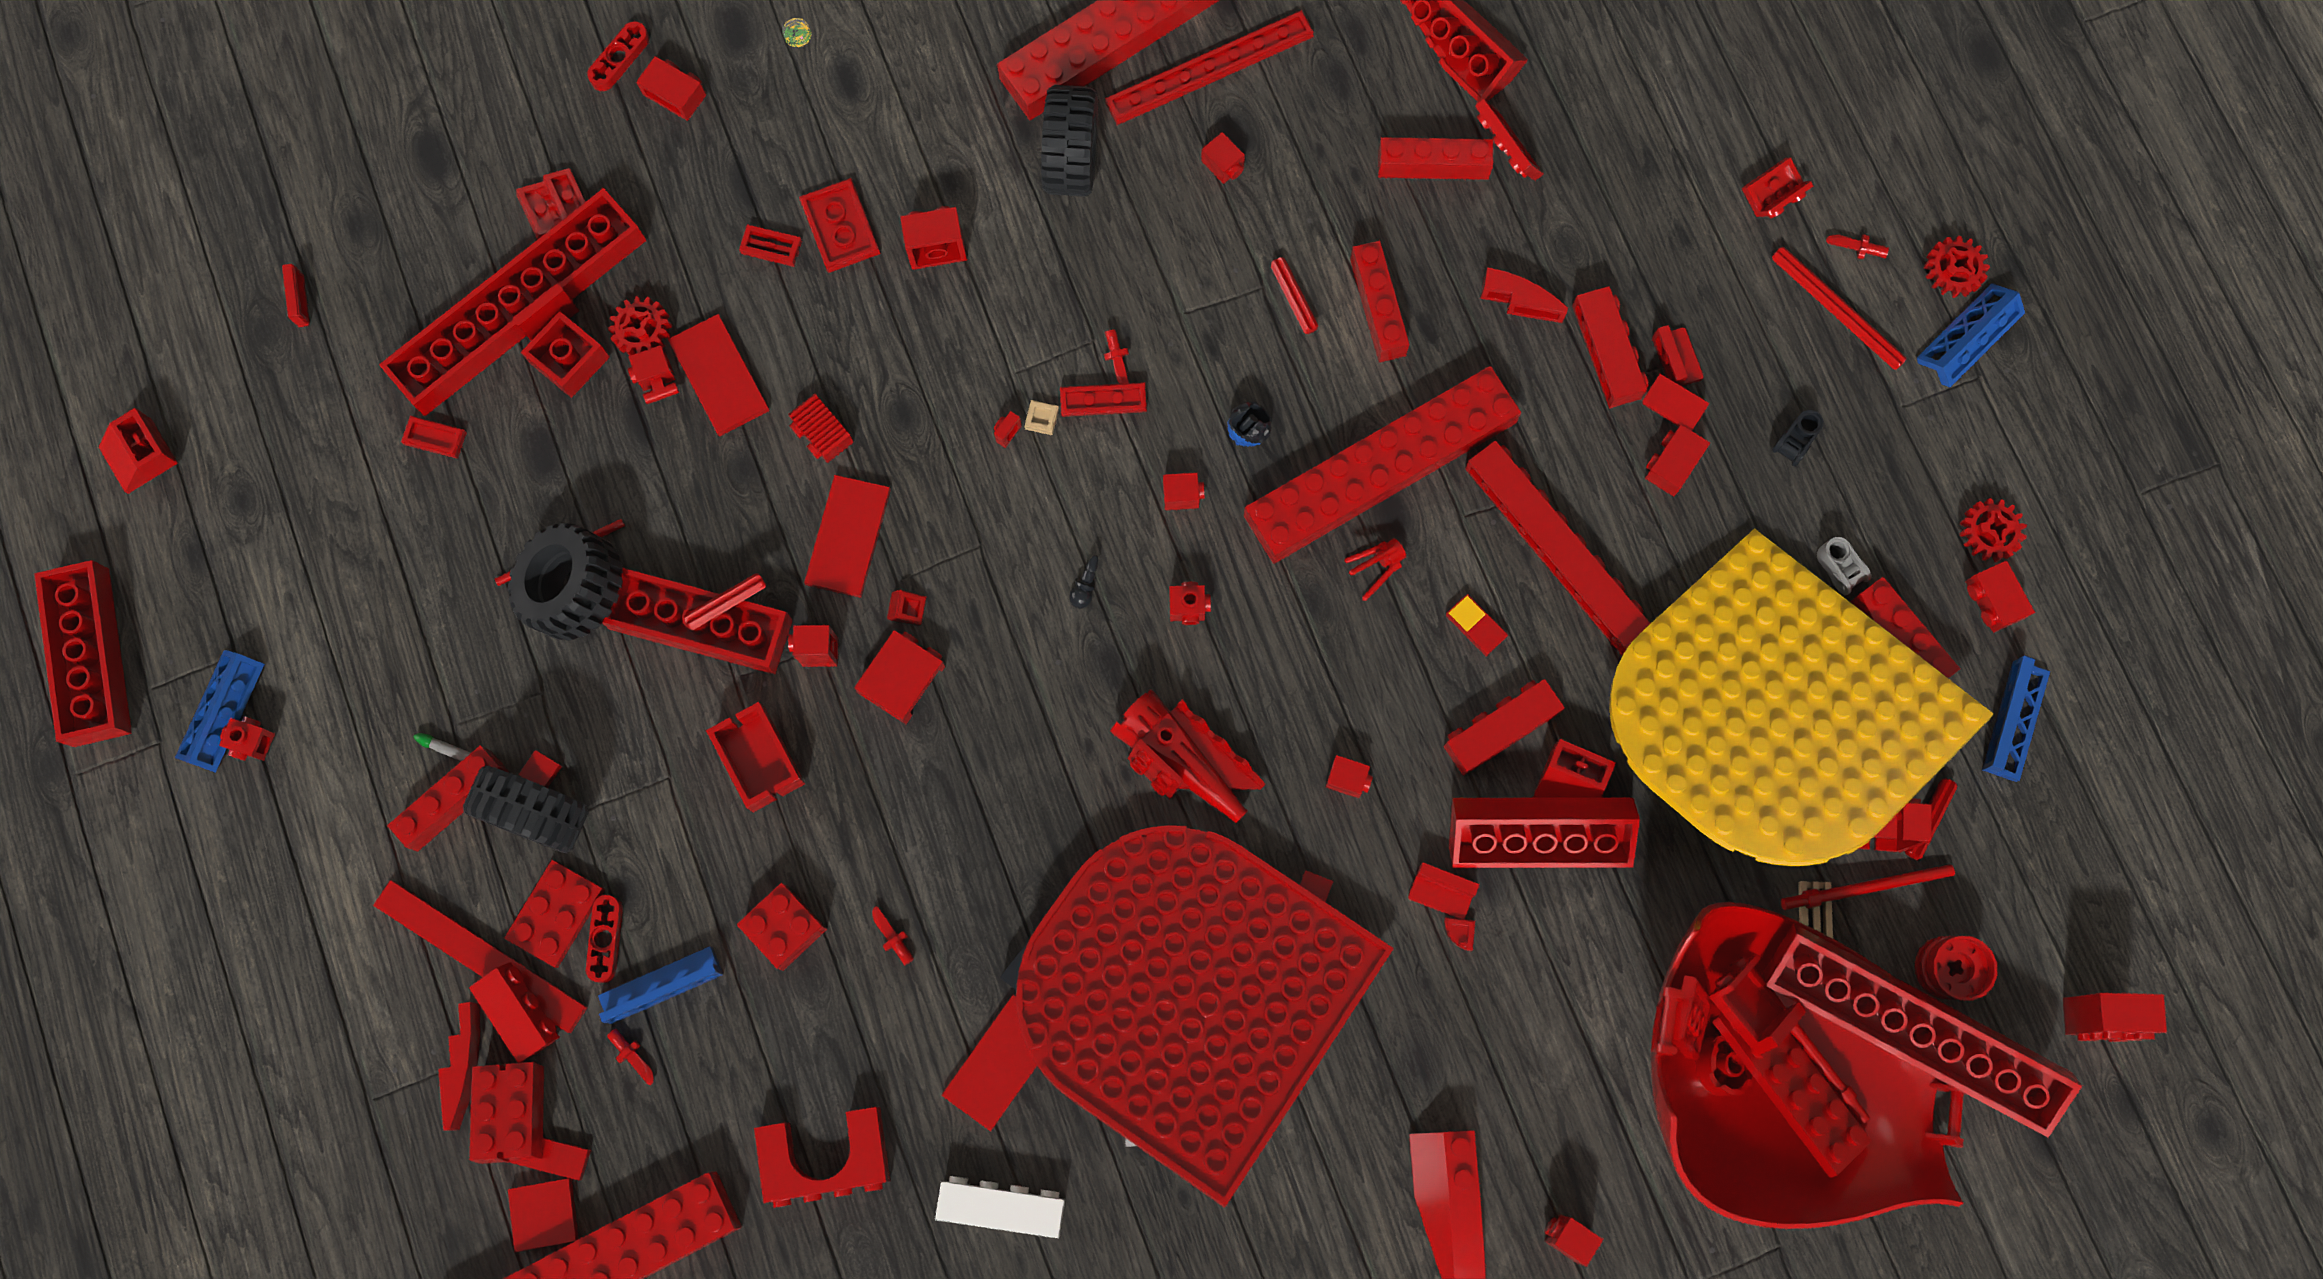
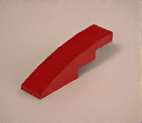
(457, 1079)

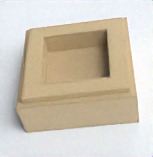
(1041, 417)

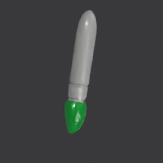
(440, 746)

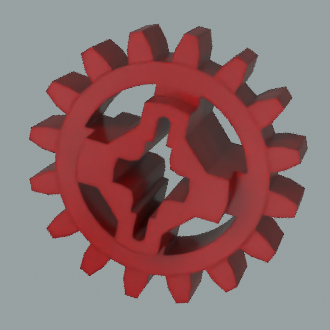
(1955, 253)
(646, 315)
(1992, 531)

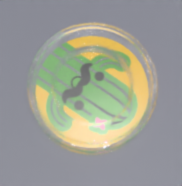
(796, 32)

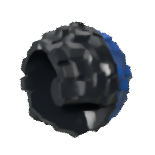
(1249, 424)

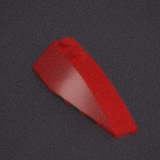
(1467, 46)
(1450, 1200)

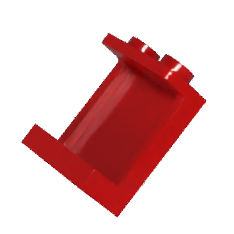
(899, 675)
(1754, 1007)

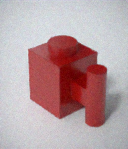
(653, 370)

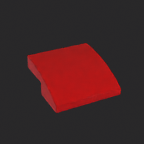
(550, 200)

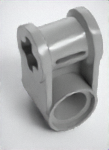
(1844, 566)

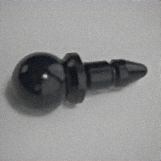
(1081, 594)

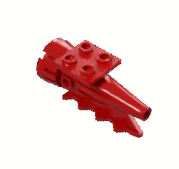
(1183, 753)

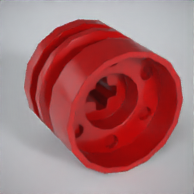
(1971, 963)

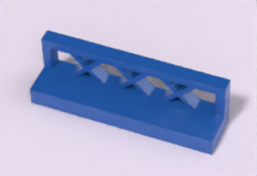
(1978, 335)
(223, 699)
(2009, 718)
(659, 985)

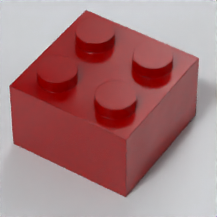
(933, 237)
(565, 354)
(781, 927)

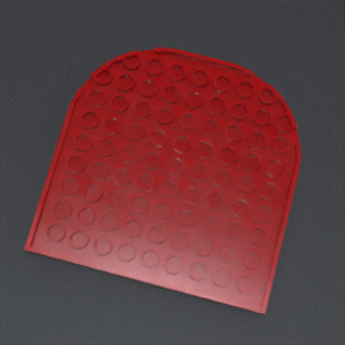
(1189, 996)

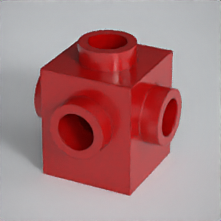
(1189, 593)
(246, 739)

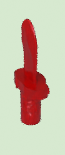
(1861, 246)
(1116, 354)
(894, 940)
(627, 1051)

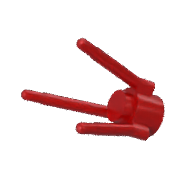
(1387, 554)

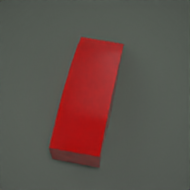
(1522, 296)

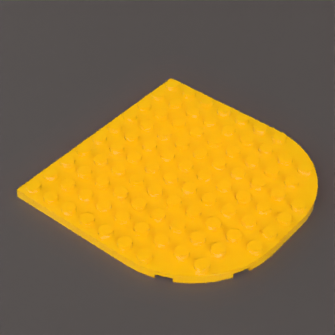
(1782, 711)

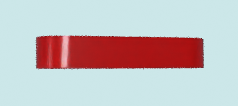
(617, 44)
(613, 948)

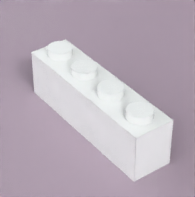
(1000, 1208)

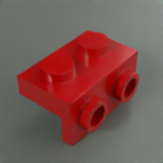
(1776, 189)

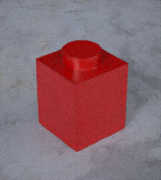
(1223, 158)
(1182, 491)
(1349, 777)

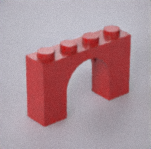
(785, 1180)

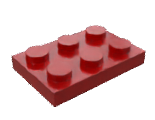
(1507, 140)
(554, 914)

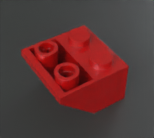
(135, 450)
(1573, 773)

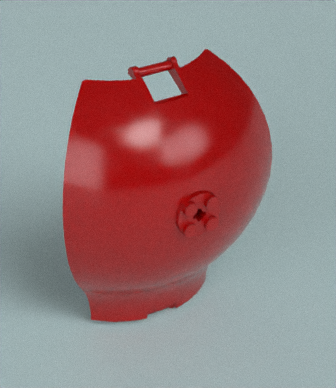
(1735, 1142)

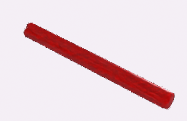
(1839, 308)

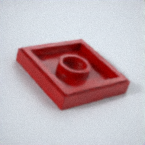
(543, 309)
(543, 1214)

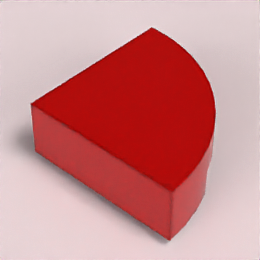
(1460, 932)

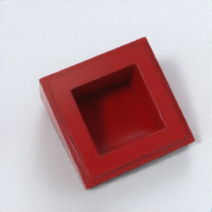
(906, 607)

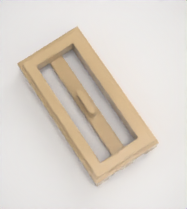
(1827, 908)

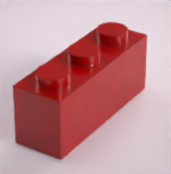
(514, 1012)

